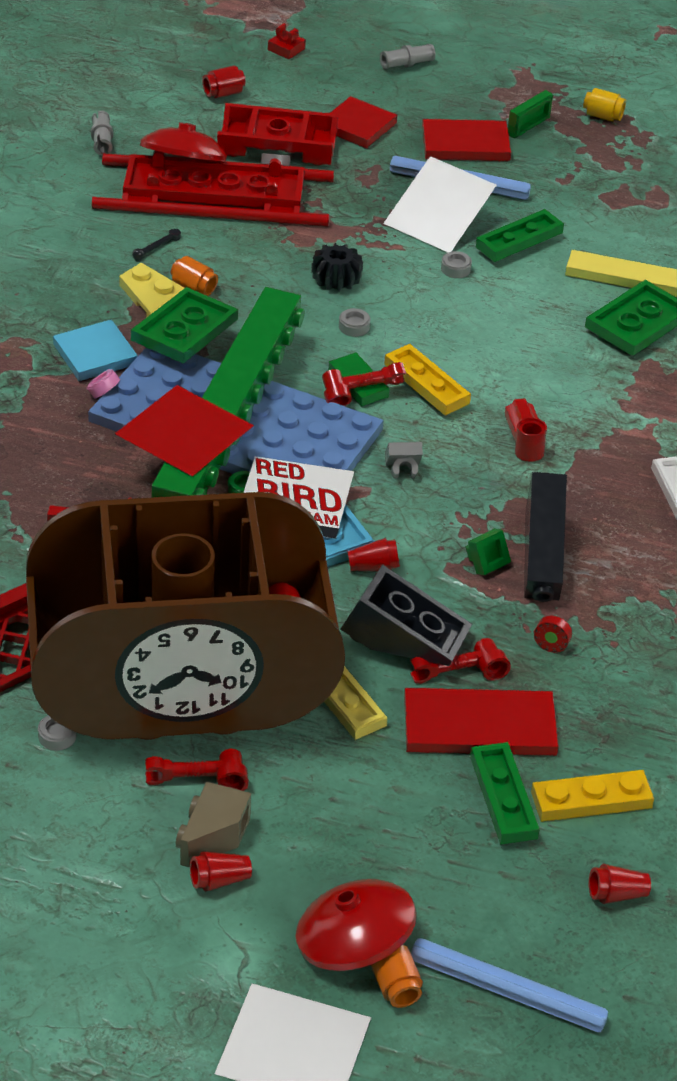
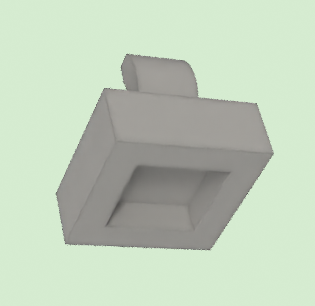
(403, 454)

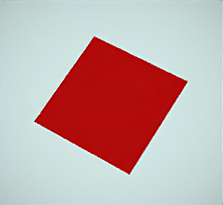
(184, 430)

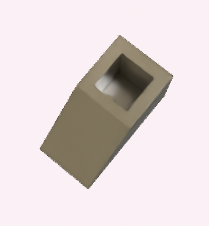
(215, 822)

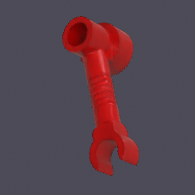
(338, 387)
(485, 656)
(228, 770)

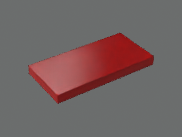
(466, 718)

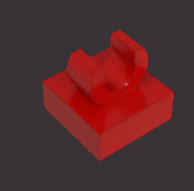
(286, 43)

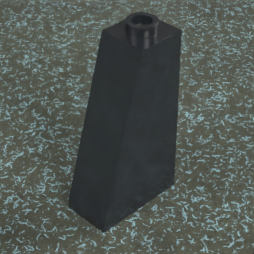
(545, 536)

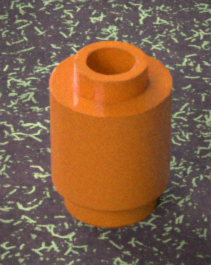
(194, 275)
(398, 978)

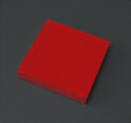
(362, 121)

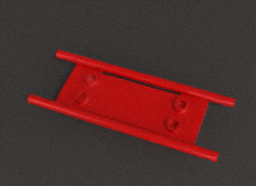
(213, 182)

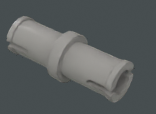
(407, 56)
(101, 132)

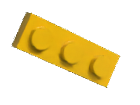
(429, 380)
(592, 795)

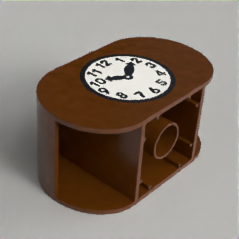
(165, 617)

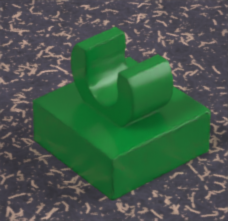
(488, 551)

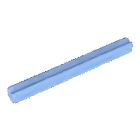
(504, 186)
(509, 985)

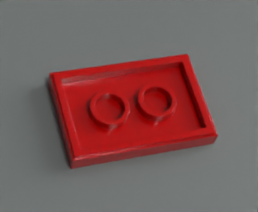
(466, 139)

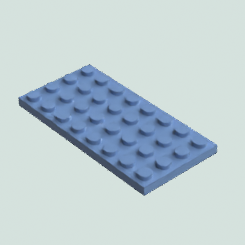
(285, 422)

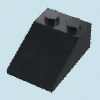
(405, 621)

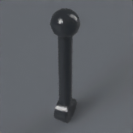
(174, 234)

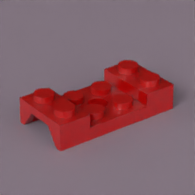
(279, 130)

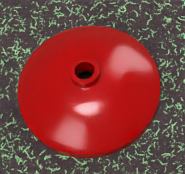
(184, 142)
(356, 924)

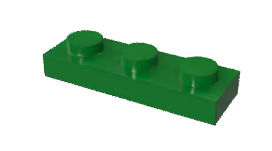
(519, 235)
(504, 793)

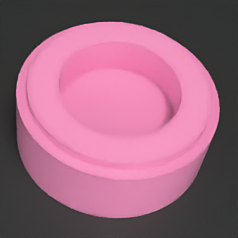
(103, 383)

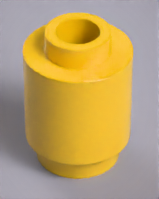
(604, 104)

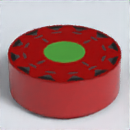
(553, 634)

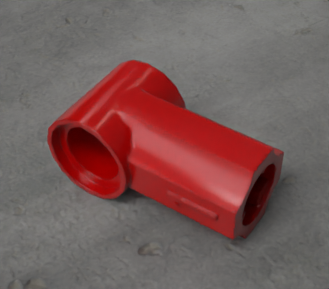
(527, 430)

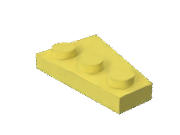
(148, 287)

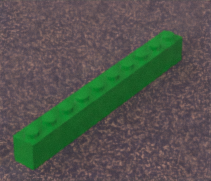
(241, 381)

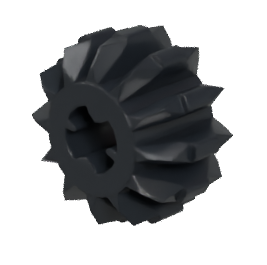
(337, 267)

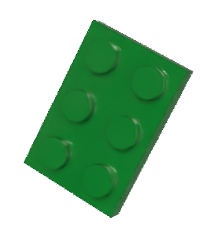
(635, 318)
(184, 325)

